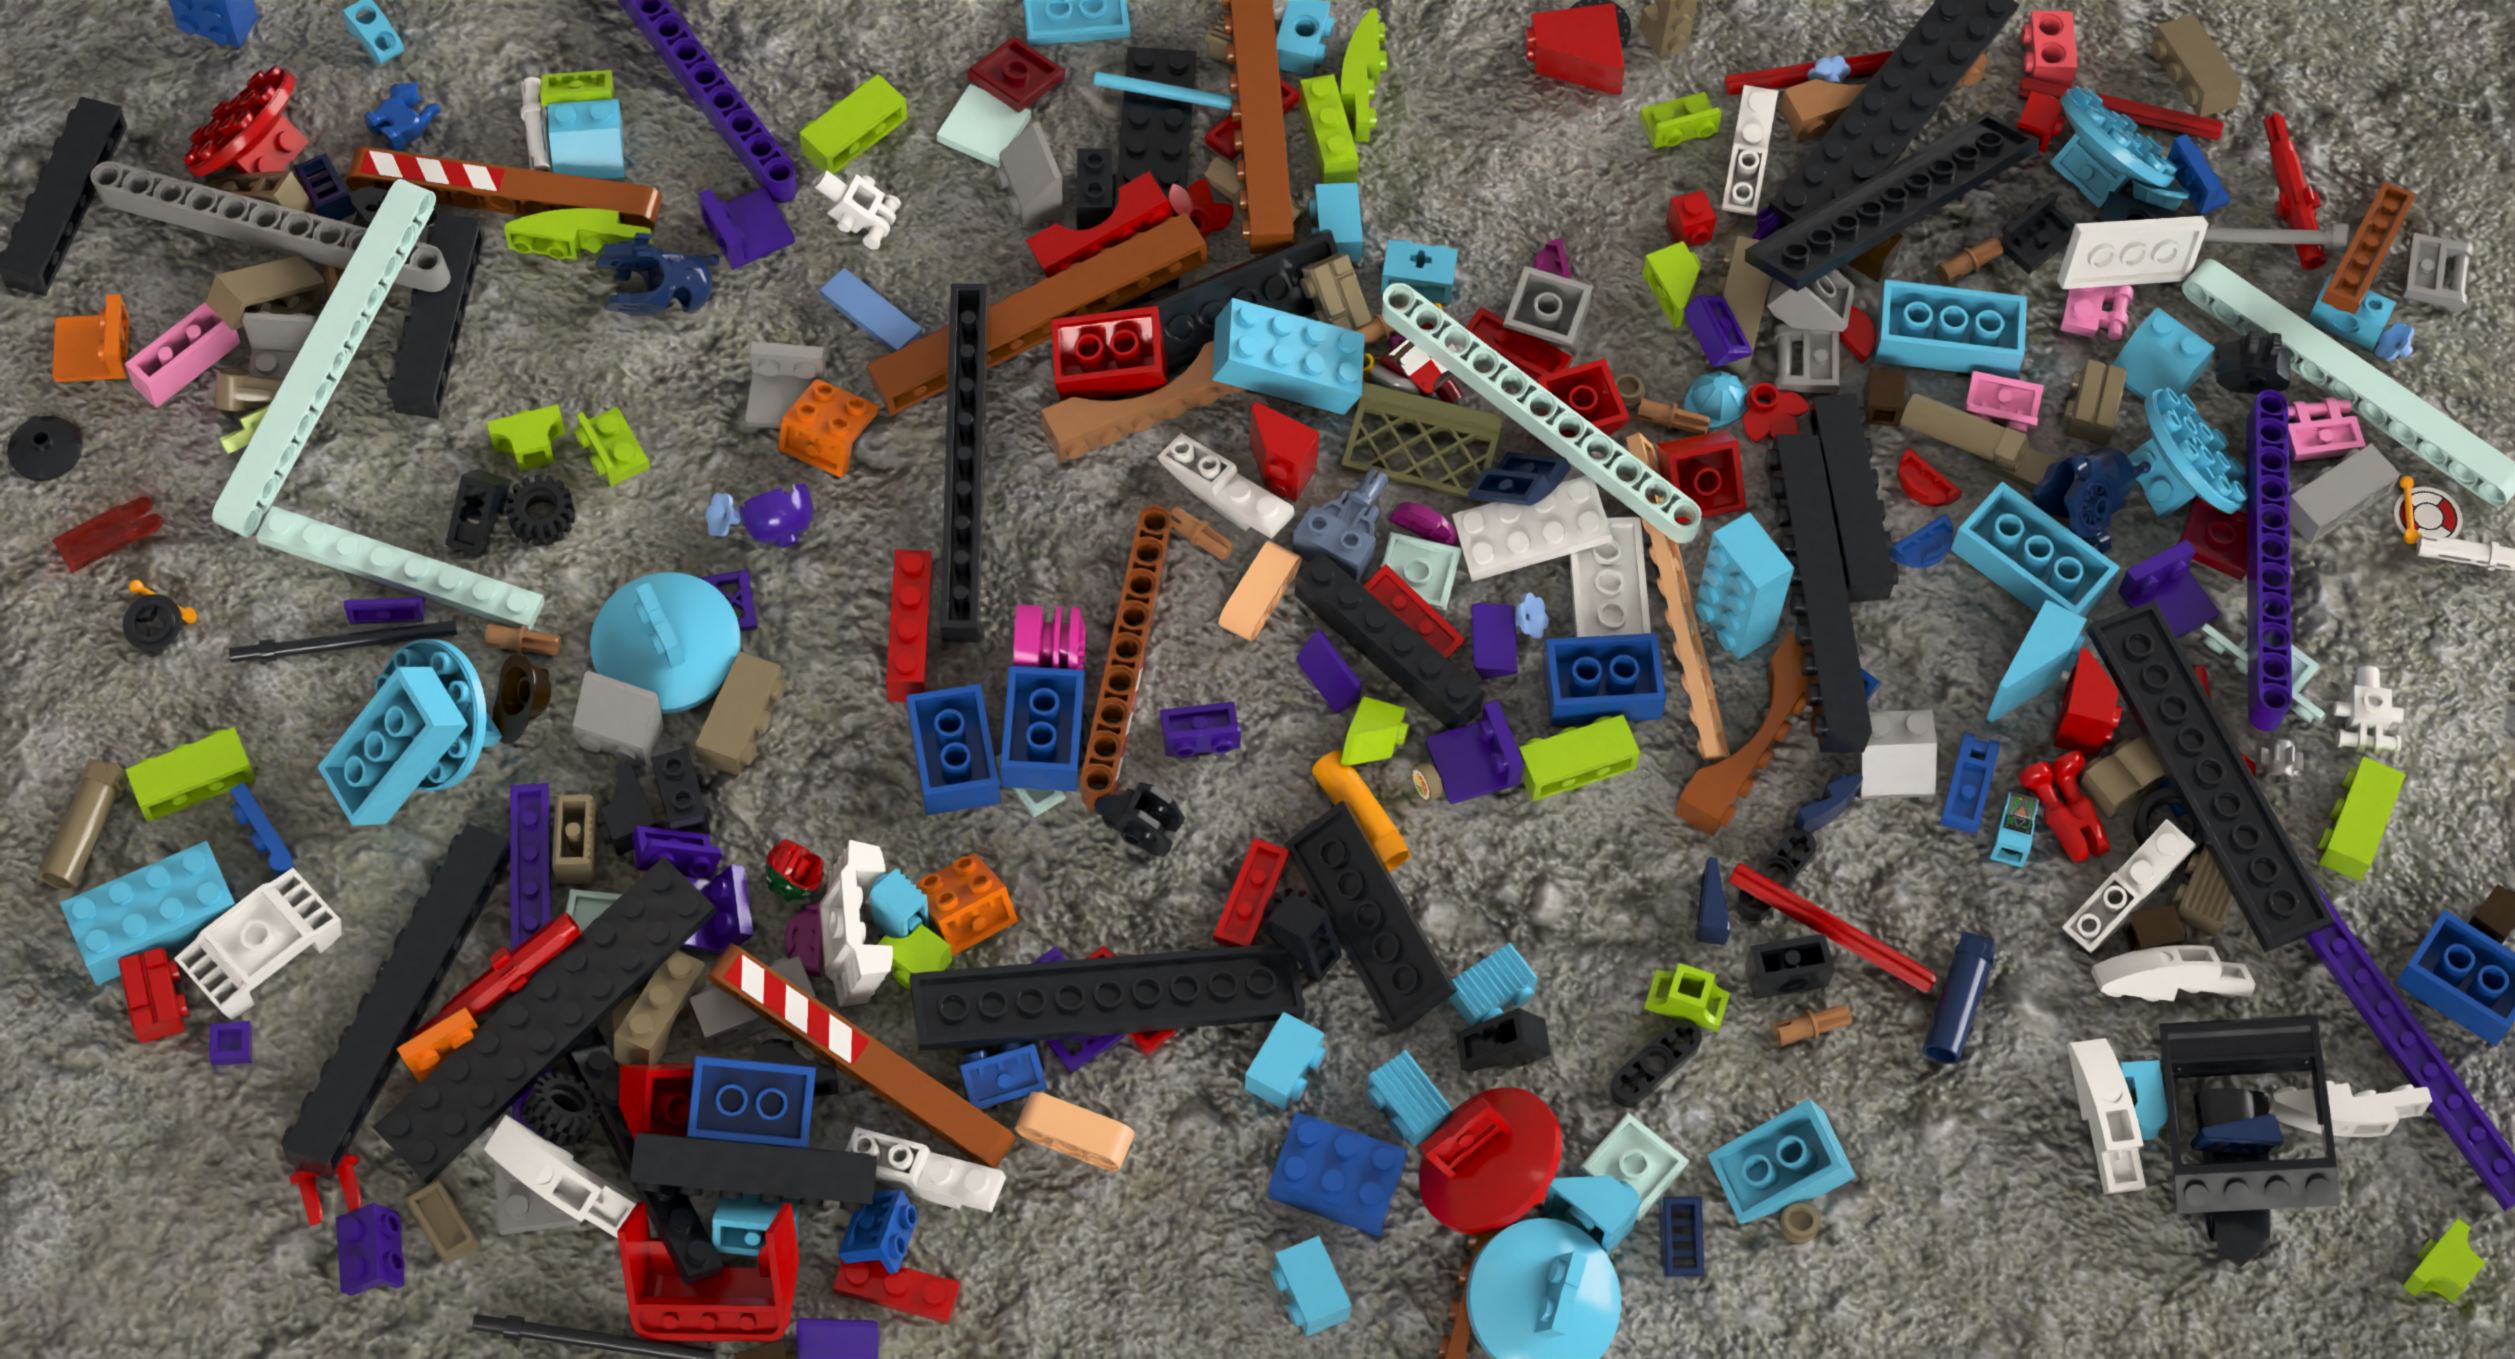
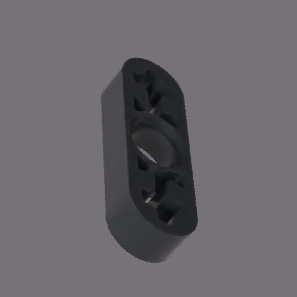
(1778, 859)
(1643, 1088)

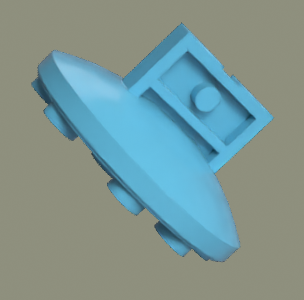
(2107, 149)
(2186, 458)
(668, 638)
(466, 692)
(1543, 1293)

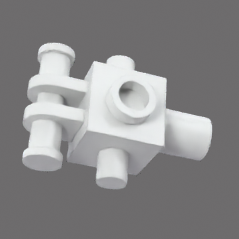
(859, 206)
(2368, 715)

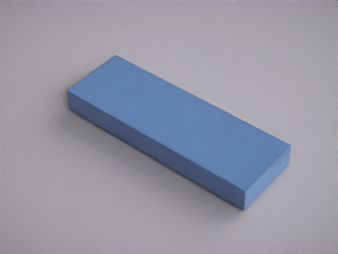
(870, 311)

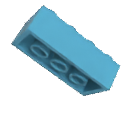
(1950, 329)
(1288, 356)
(2033, 554)
(1743, 586)
(392, 745)
(148, 910)

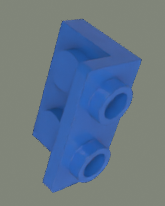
(2197, 176)
(1001, 1074)
(880, 1230)

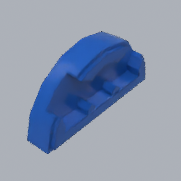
(1926, 545)

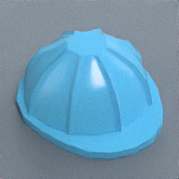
(2164, 197)
(1718, 397)

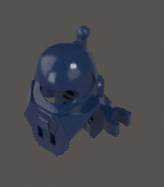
(665, 273)
(2092, 498)

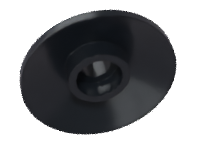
(49, 459)

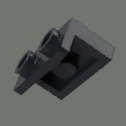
(2036, 234)

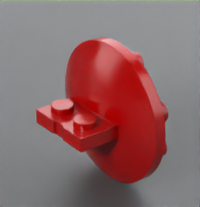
(249, 129)
(1490, 1161)

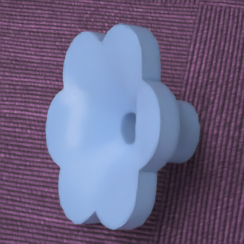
(1830, 70)
(2395, 342)
(721, 515)
(1532, 616)

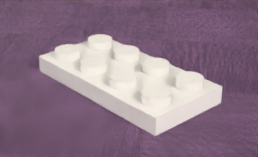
(2132, 252)
(1516, 536)
(1611, 584)

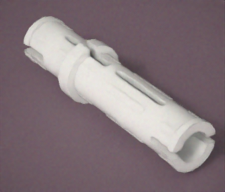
(536, 126)
(2463, 551)

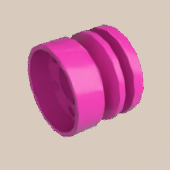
(1048, 643)

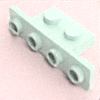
(2302, 670)

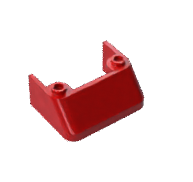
(731, 1306)

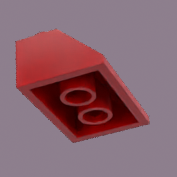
(1109, 354)

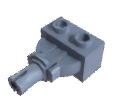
(1343, 527)

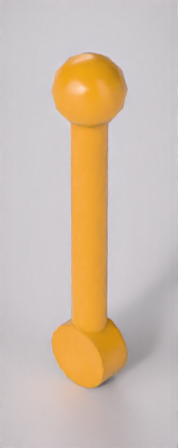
(2411, 535)
(136, 587)

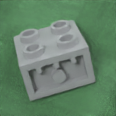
(275, 341)
(779, 379)

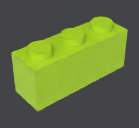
(853, 125)
(1328, 130)
(1578, 757)
(190, 774)
(2360, 818)

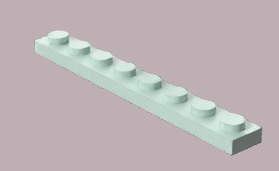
(400, 568)

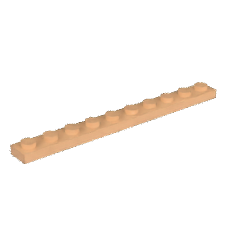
(1683, 620)

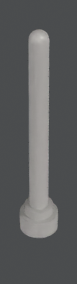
(2333, 237)

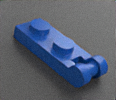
(1969, 784)
(263, 836)

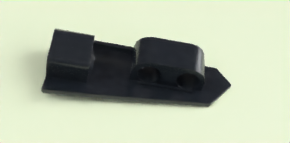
(2243, 1232)

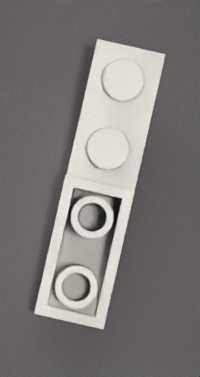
(1749, 150)
(1223, 489)
(2129, 887)
(2160, 971)
(2111, 1115)
(2351, 1116)
(929, 1174)
(557, 1177)

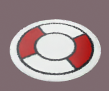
(2433, 513)

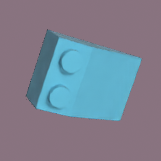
(2042, 657)
(1781, 1163)

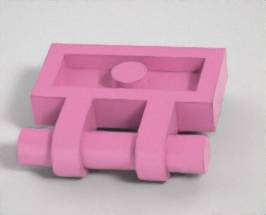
(2084, 310)
(2325, 437)

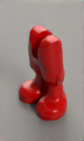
(2077, 822)

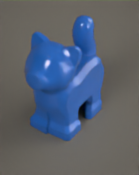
(396, 117)

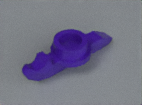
(1767, 224)

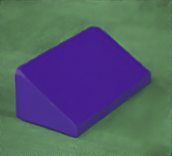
(1717, 330)
(385, 610)
(1494, 640)
(1329, 672)
(837, 1339)

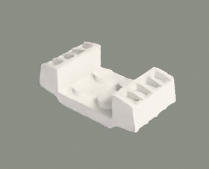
(258, 940)
(847, 961)

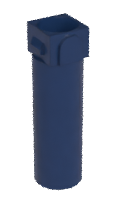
(1959, 998)

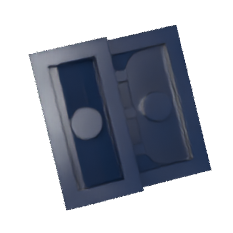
(1520, 479)

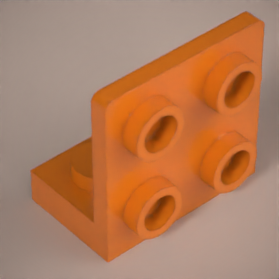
(93, 344)
(824, 426)
(967, 902)
(434, 1045)

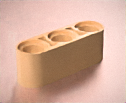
(1260, 591)
(1074, 1131)

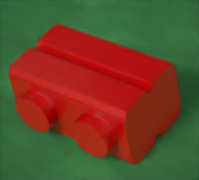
(153, 995)

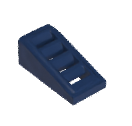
(326, 189)
(1713, 917)
(2247, 1136)
(1666, 1222)

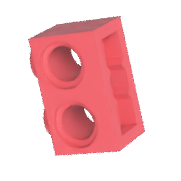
(2050, 47)

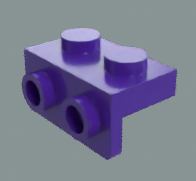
(1200, 729)
(686, 851)
(369, 1249)

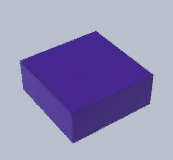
(230, 1043)

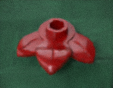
(1200, 207)
(1775, 417)

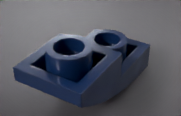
(1835, 799)

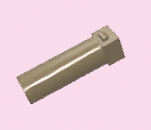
(1965, 431)
(83, 823)

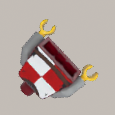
(1413, 371)

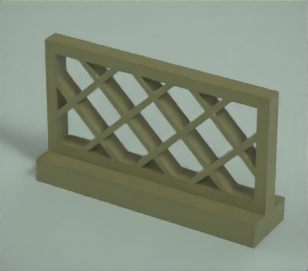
(1427, 413)

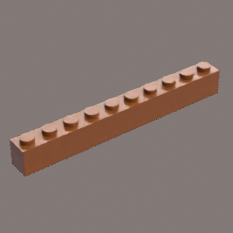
(1260, 124)
(1025, 317)

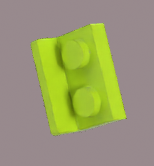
(576, 87)
(1680, 120)
(612, 445)

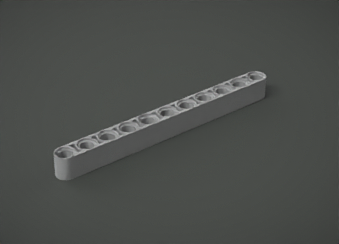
(253, 221)

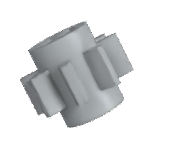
(2279, 762)

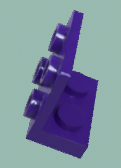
(745, 226)
(2172, 587)
(1477, 757)
(733, 920)

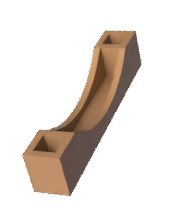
(1818, 104)
(1085, 424)

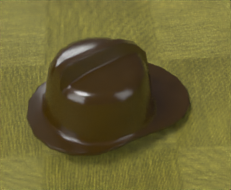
(521, 696)

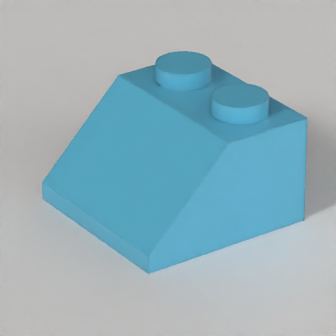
(587, 139)
(2163, 356)
(1596, 1206)

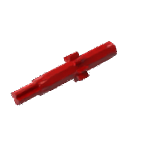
(2296, 199)
(510, 970)

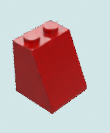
(1578, 46)

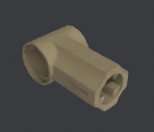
(239, 390)

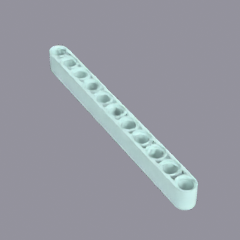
(323, 358)
(2349, 377)
(1547, 427)

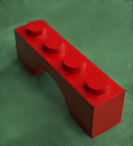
(1138, 210)
(909, 624)

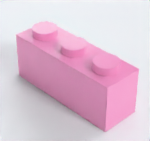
(181, 355)

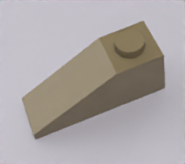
(272, 187)

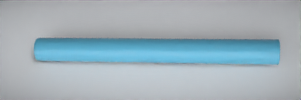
(1163, 90)

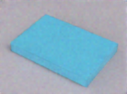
(1075, 20)

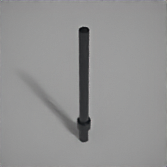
(270, 650)
(516, 1327)

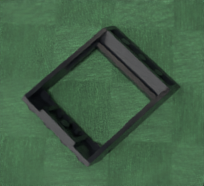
(2246, 1049)

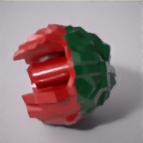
(793, 870)

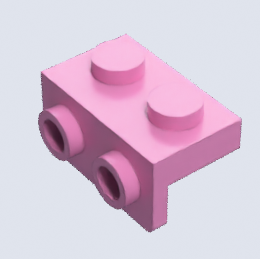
(2004, 400)

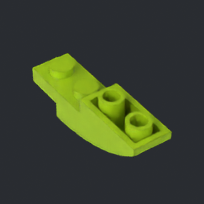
(1362, 72)
(566, 231)

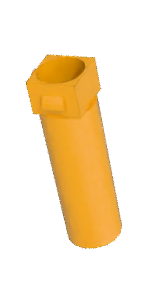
(1345, 784)

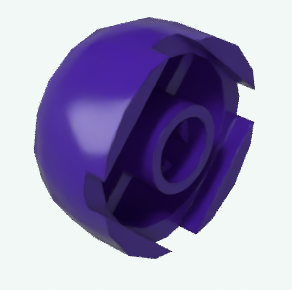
(778, 515)

